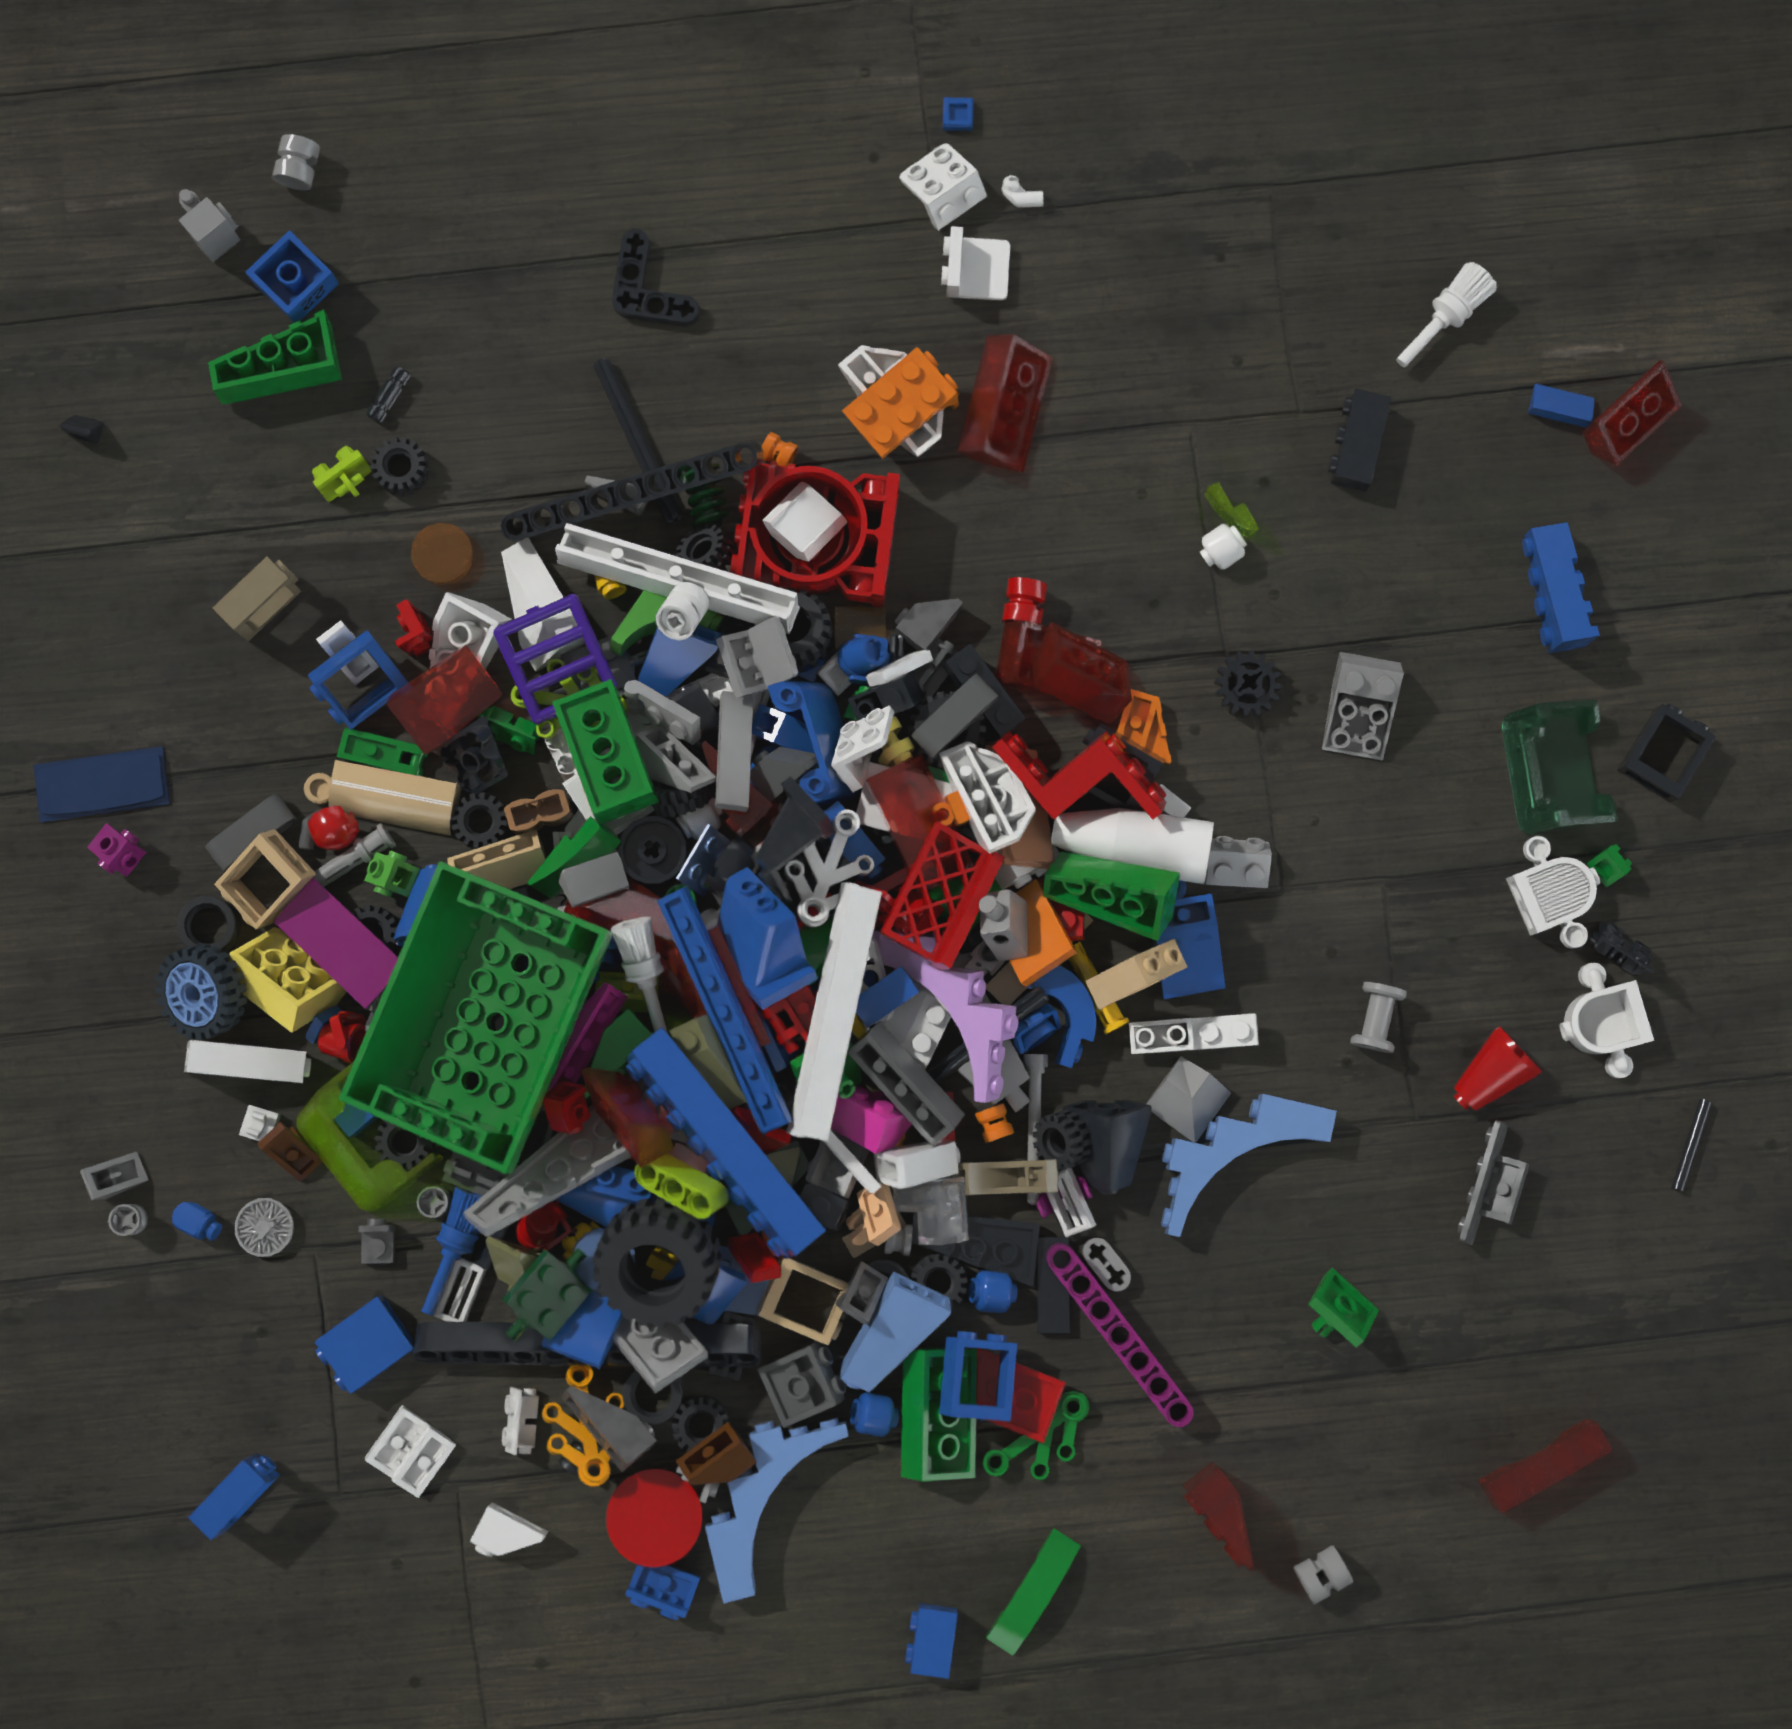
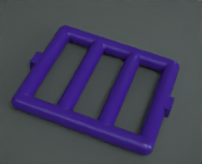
(515, 660)

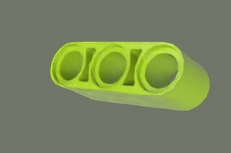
(682, 1186)

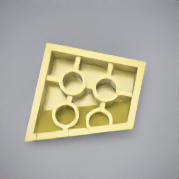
(285, 979)

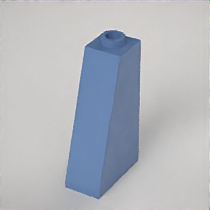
(897, 1326)

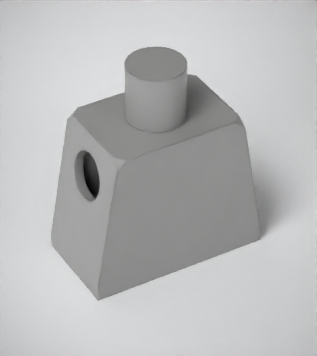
(1004, 924)
(1013, 1076)

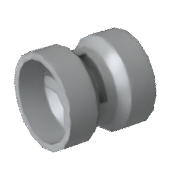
(429, 1200)
(122, 1219)

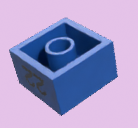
(292, 277)

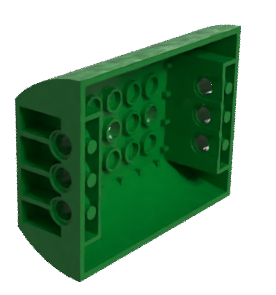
(440, 1011)

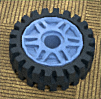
(201, 991)

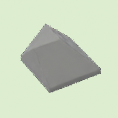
(1188, 1099)

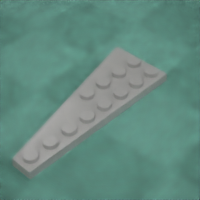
(551, 1172)

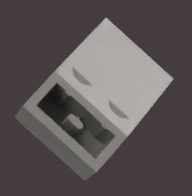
(1362, 705)

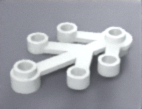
(826, 873)

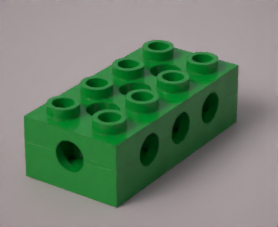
(586, 744)

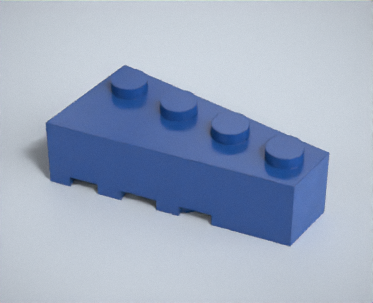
(1558, 588)

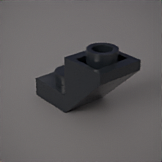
(696, 701)

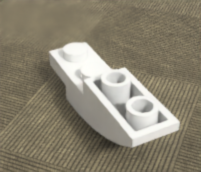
(1193, 1034)

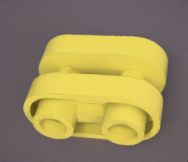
(895, 750)

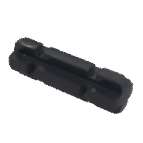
(388, 394)

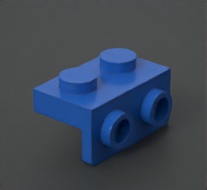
(663, 1588)

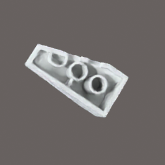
(533, 586)
(462, 623)

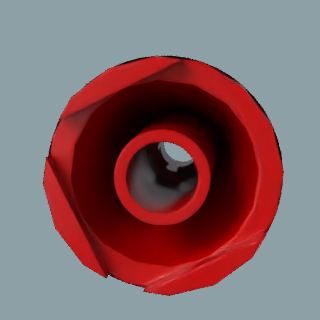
(1494, 1071)

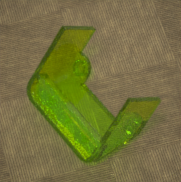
(366, 1186)

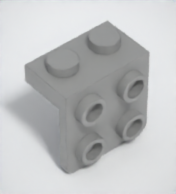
(757, 657)

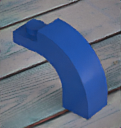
(1077, 1009)

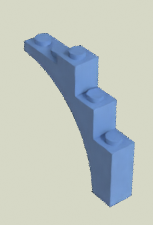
(1197, 1163)
(733, 1537)

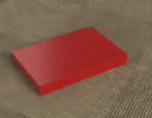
(1033, 1398)

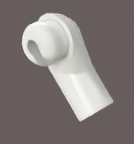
(1018, 196)

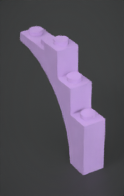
(961, 992)

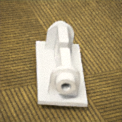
(517, 1433)

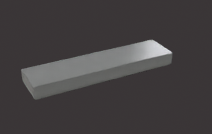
(734, 752)

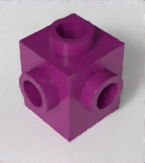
(121, 854)

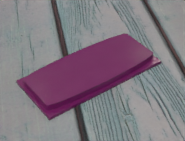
(338, 942)

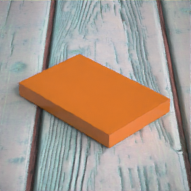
(1047, 937)

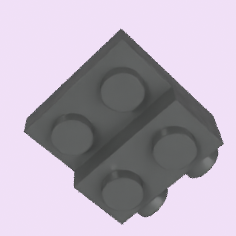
(802, 1383)

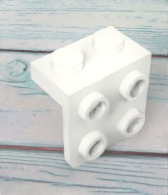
(944, 184)
(975, 267)
(857, 743)

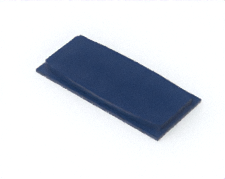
(101, 784)

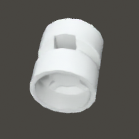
(682, 611)

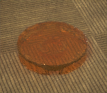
(442, 553)

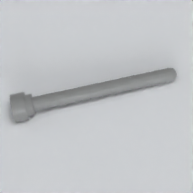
(1035, 1066)

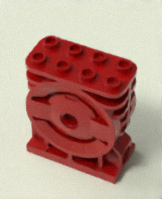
(771, 484)

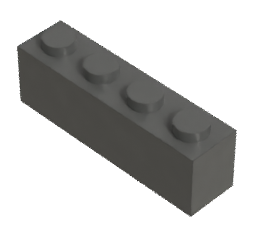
(906, 1083)

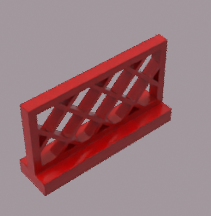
(965, 909)

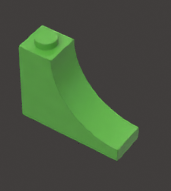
(642, 622)

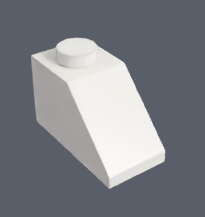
(504, 1532)

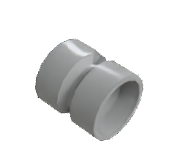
(296, 161)
(1333, 1569)

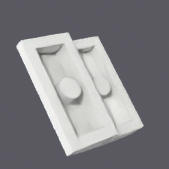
(410, 1451)

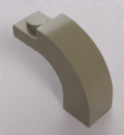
(1009, 1177)

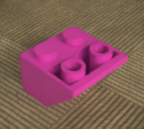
(869, 1120)

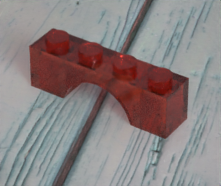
(1563, 1457)

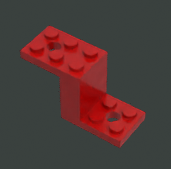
(1080, 774)

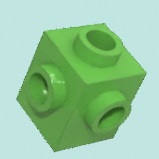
(391, 874)

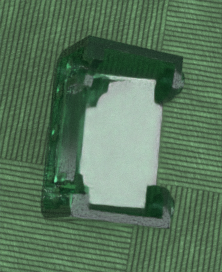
(1553, 767)

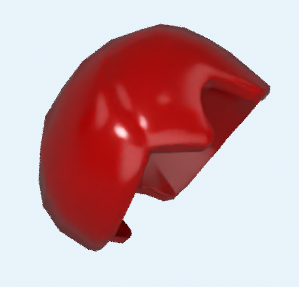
(333, 828)

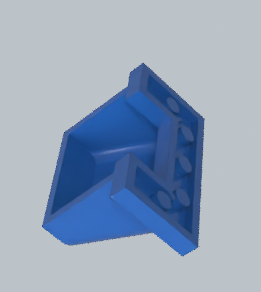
(762, 940)

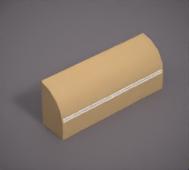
(394, 797)

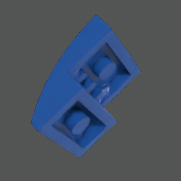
(724, 1291)
(587, 1332)

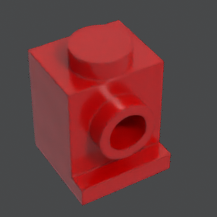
(566, 1107)

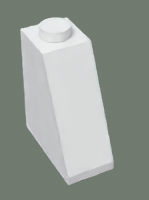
(917, 1163)

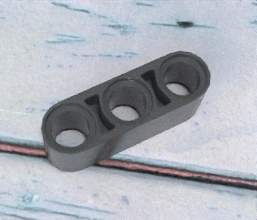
(955, 716)
(266, 816)

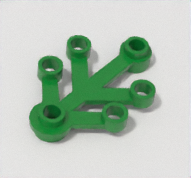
(1020, 1444)

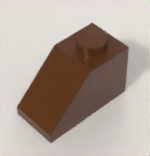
(717, 1458)

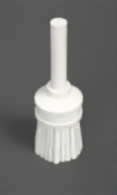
(1453, 306)
(641, 962)

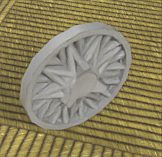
(264, 1227)

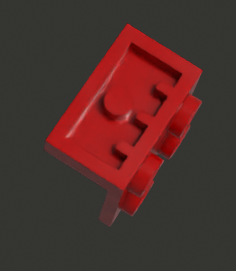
(901, 924)

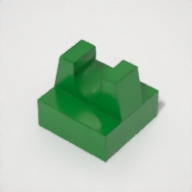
(1610, 865)

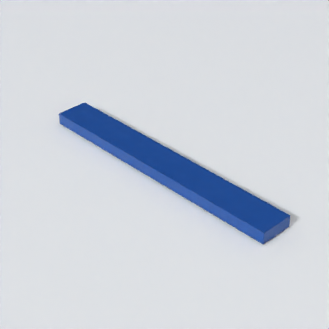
(724, 1010)

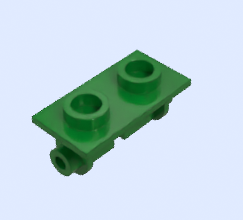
(520, 736)

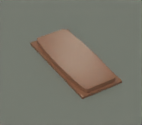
(1035, 845)

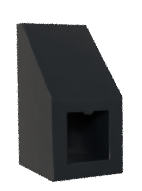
(899, 694)

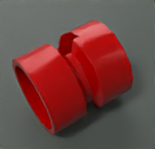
(1025, 599)

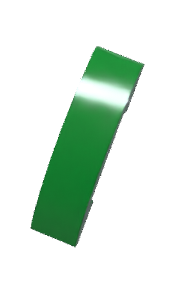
(1034, 1592)

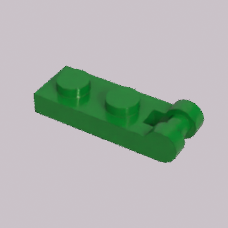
(380, 752)

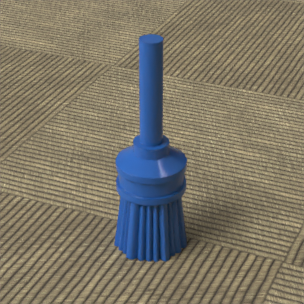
(456, 1238)

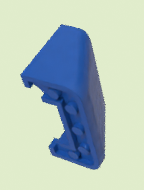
(819, 709)

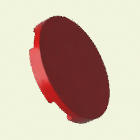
(654, 1518)

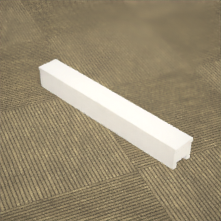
(660, 572)
(834, 1011)

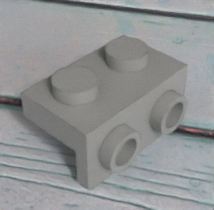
(1239, 862)
(829, 1172)

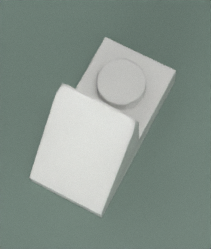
(336, 639)

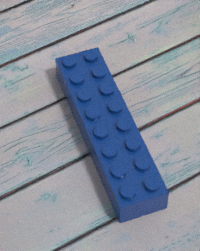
(723, 1145)

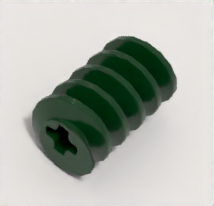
(705, 500)

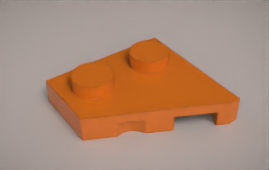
(1144, 724)

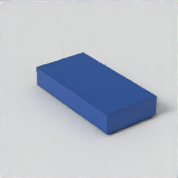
(885, 996)

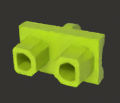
(343, 476)

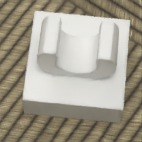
(258, 1122)

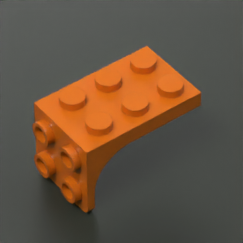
(901, 401)

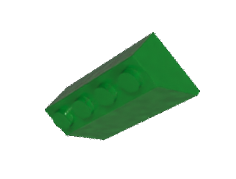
(935, 1443)

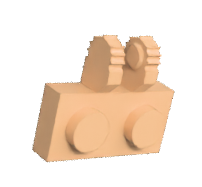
(875, 1218)

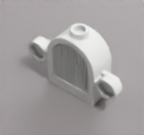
(1554, 892)
(1607, 1020)

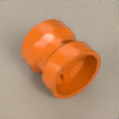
(778, 450)
(995, 1130)

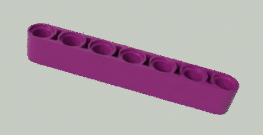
(1127, 1347)

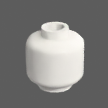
(1223, 546)
(694, 823)

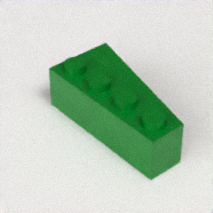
(279, 363)
(1114, 891)

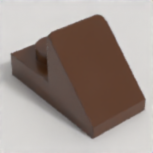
(290, 1151)

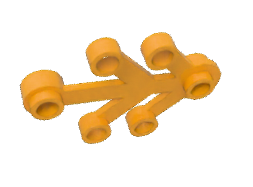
(579, 1431)

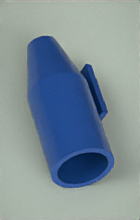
(608, 1194)

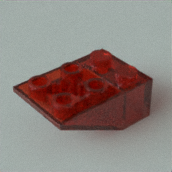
(1221, 1503)

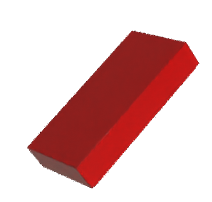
(754, 1257)

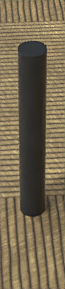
(1691, 1145)

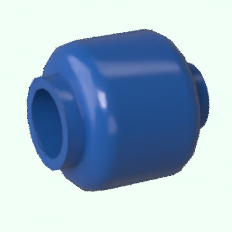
(992, 1292)
(873, 1414)

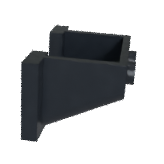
(794, 830)

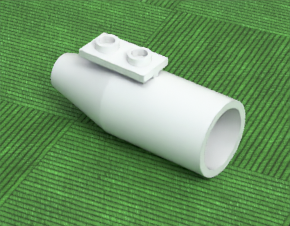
(1136, 839)

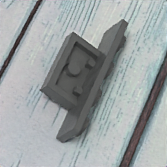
(1496, 1188)

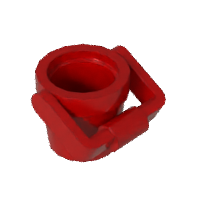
(343, 1036)
(539, 1227)

